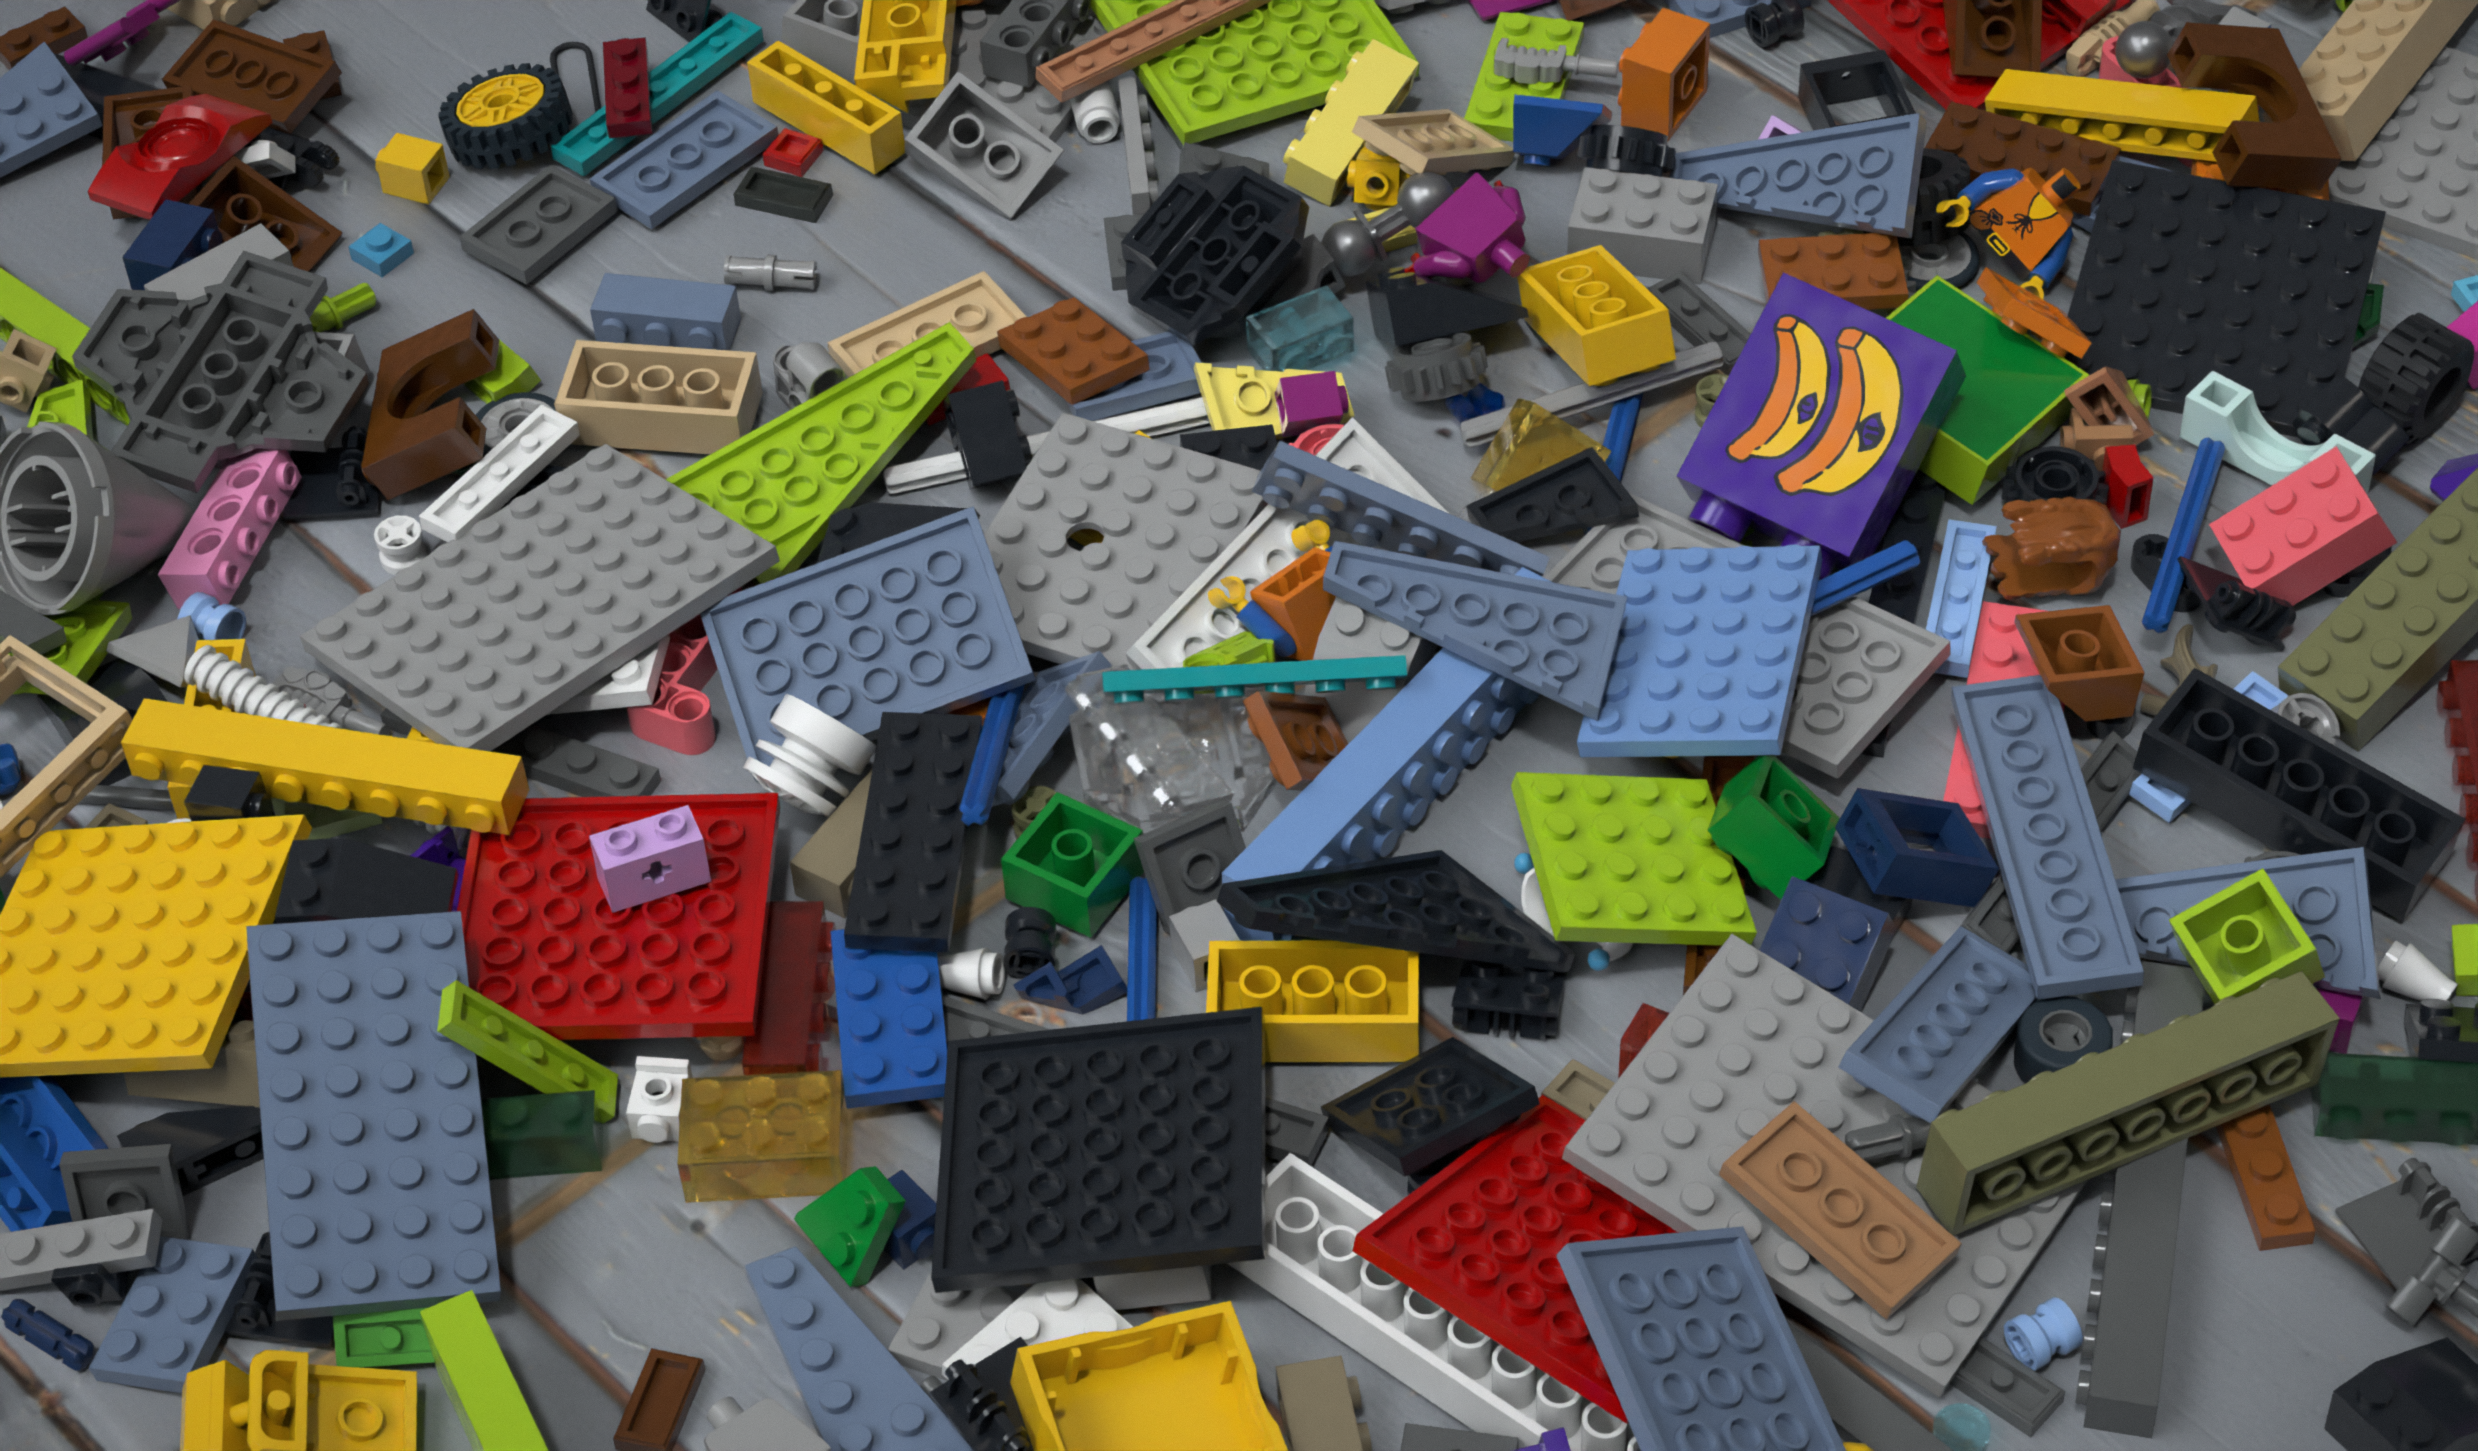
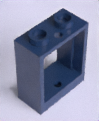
(1884, 823)

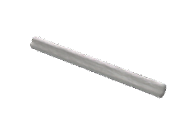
(1584, 398)

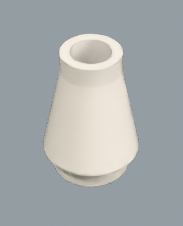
(973, 972)
(2413, 975)

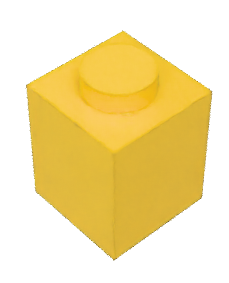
(412, 168)

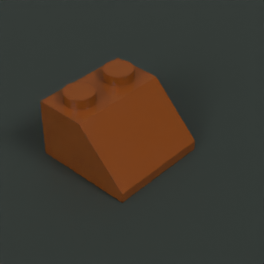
(2084, 660)

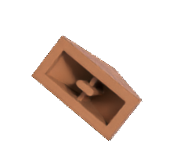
(2109, 400)

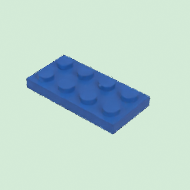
(889, 1024)

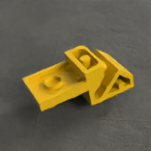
(297, 1407)

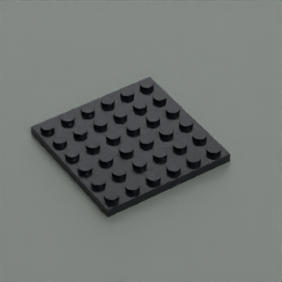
(2223, 283)
(1102, 1151)

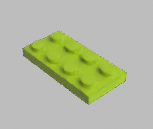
(1494, 95)

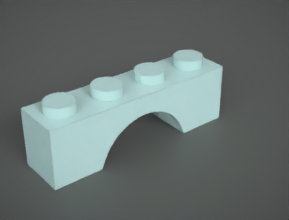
(2230, 415)

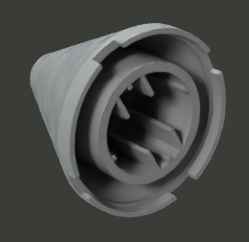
(77, 518)

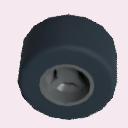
(2058, 1034)

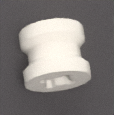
(399, 543)

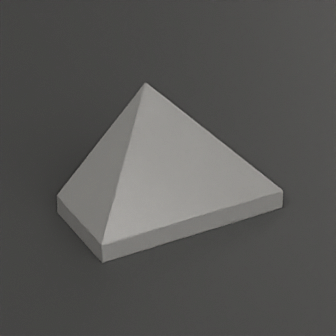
(160, 649)

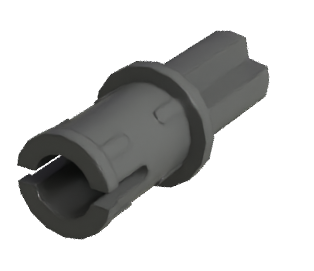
(1894, 1137)

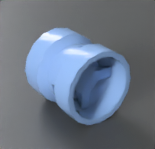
(213, 620)
(2043, 1334)

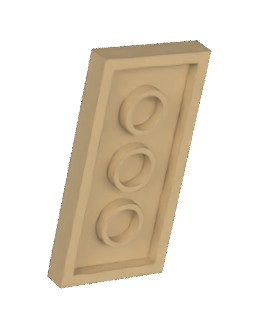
(1432, 142)
(972, 306)

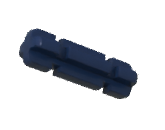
(48, 1334)

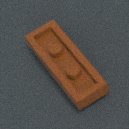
(2266, 1180)

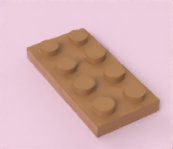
(1840, 1209)

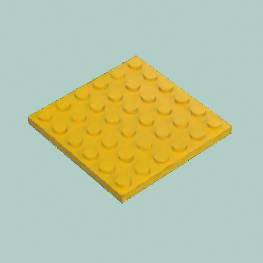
(134, 943)

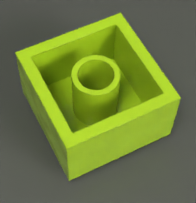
(2244, 939)

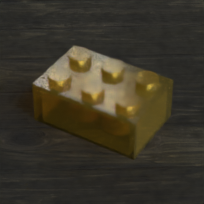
(762, 1136)

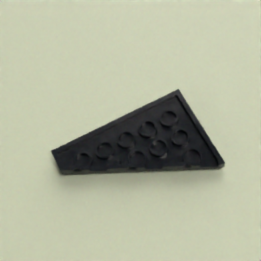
(1400, 904)

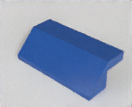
(35, 1130)

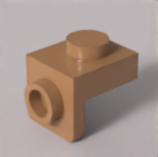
(2093, 439)

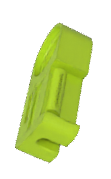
(1239, 649)

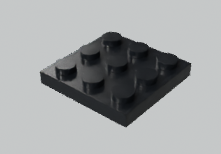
(1430, 1106)

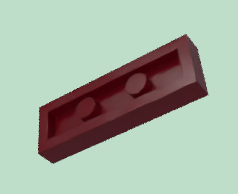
(627, 87)

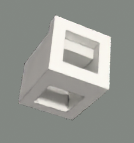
(656, 1098)

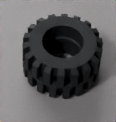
(1940, 179)
(2418, 374)

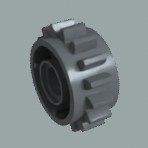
(1436, 367)

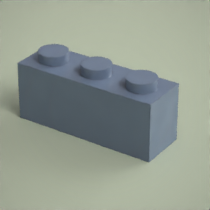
(665, 312)

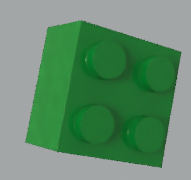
(1773, 824)
(1072, 864)

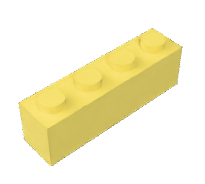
(1373, 86)

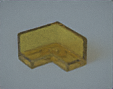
(1529, 443)

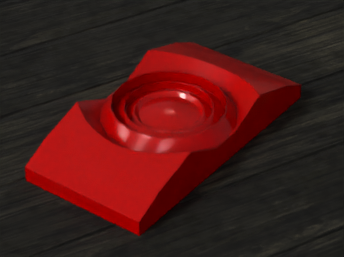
(175, 154)

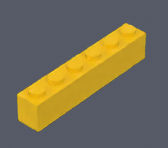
(2123, 113)

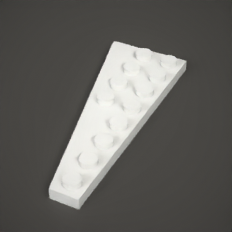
(1259, 554)

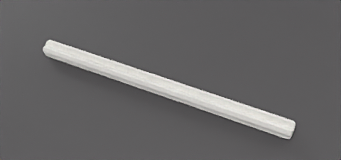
(950, 468)

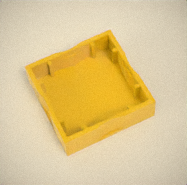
(1147, 1388)

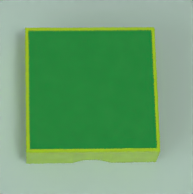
(2009, 391)

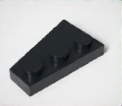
(1556, 500)

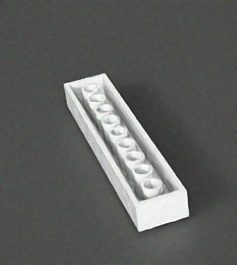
(1435, 1353)

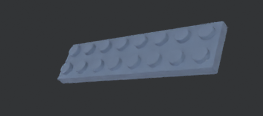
(2046, 838)

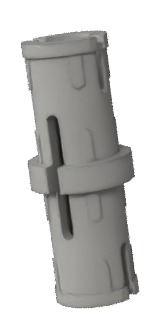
(770, 272)

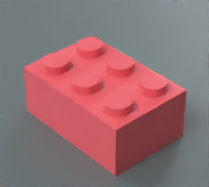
(2304, 530)

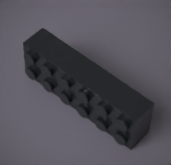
(2295, 789)

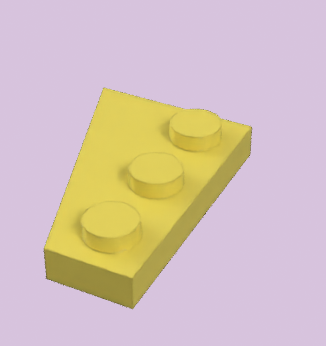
(1246, 396)

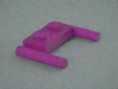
(109, 41)

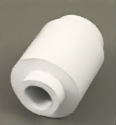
(1096, 114)

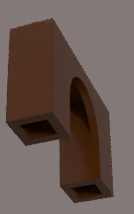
(2256, 61)
(417, 447)

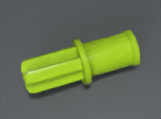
(335, 310)

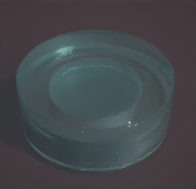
(1962, 1427)

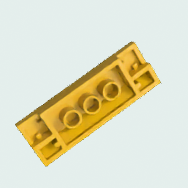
(905, 49)

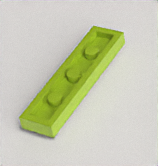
(522, 1047)

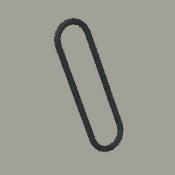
(590, 63)

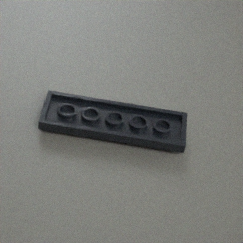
(912, 834)

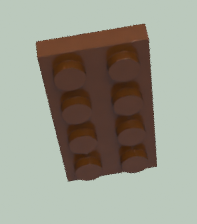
(254, 73)
(2003, 142)

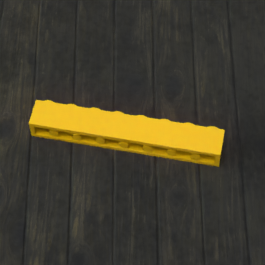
(331, 765)

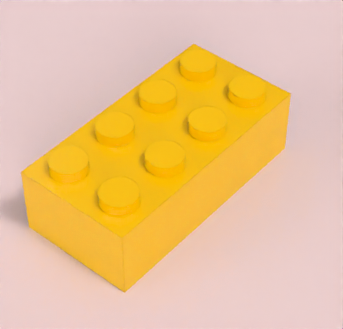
(1597, 316)
(1321, 997)

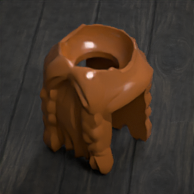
(2054, 548)

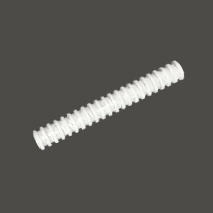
(253, 696)

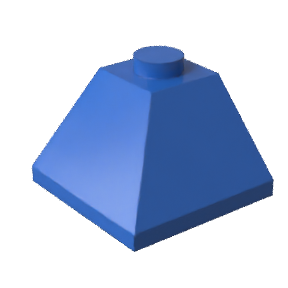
(1552, 127)

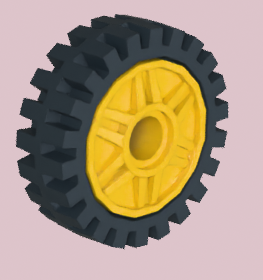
(505, 116)

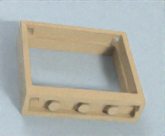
(74, 769)

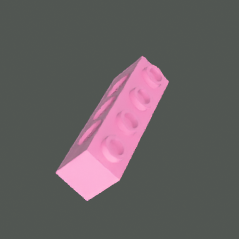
(230, 525)

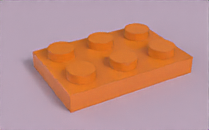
(2026, 311)

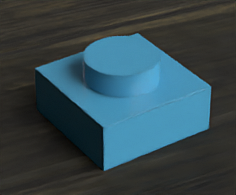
(381, 250)

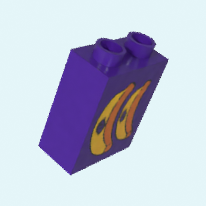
(1819, 426)

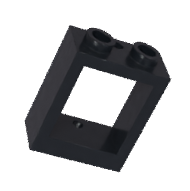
(1869, 76)

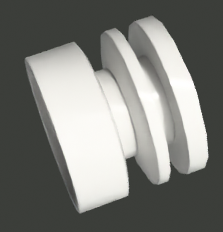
(809, 757)

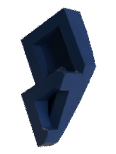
(1077, 987)

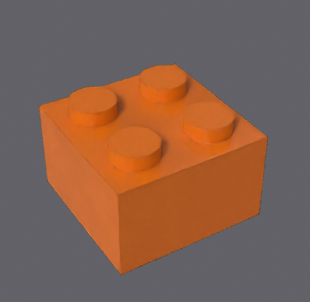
(1664, 72)

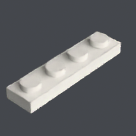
(500, 474)

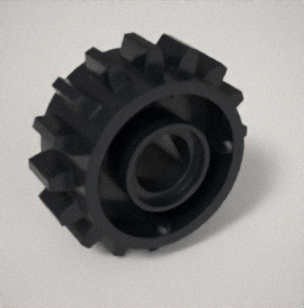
(1626, 150)
(2054, 474)

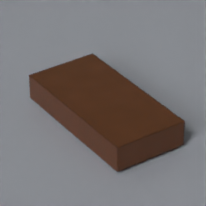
(659, 1402)

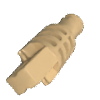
(2087, 49)

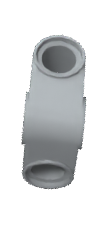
(804, 372)

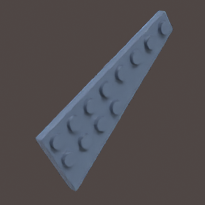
(841, 1369)

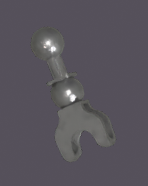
(2145, 44)
(1352, 245)

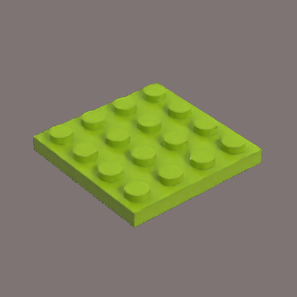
(1630, 859)

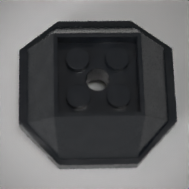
(1213, 251)

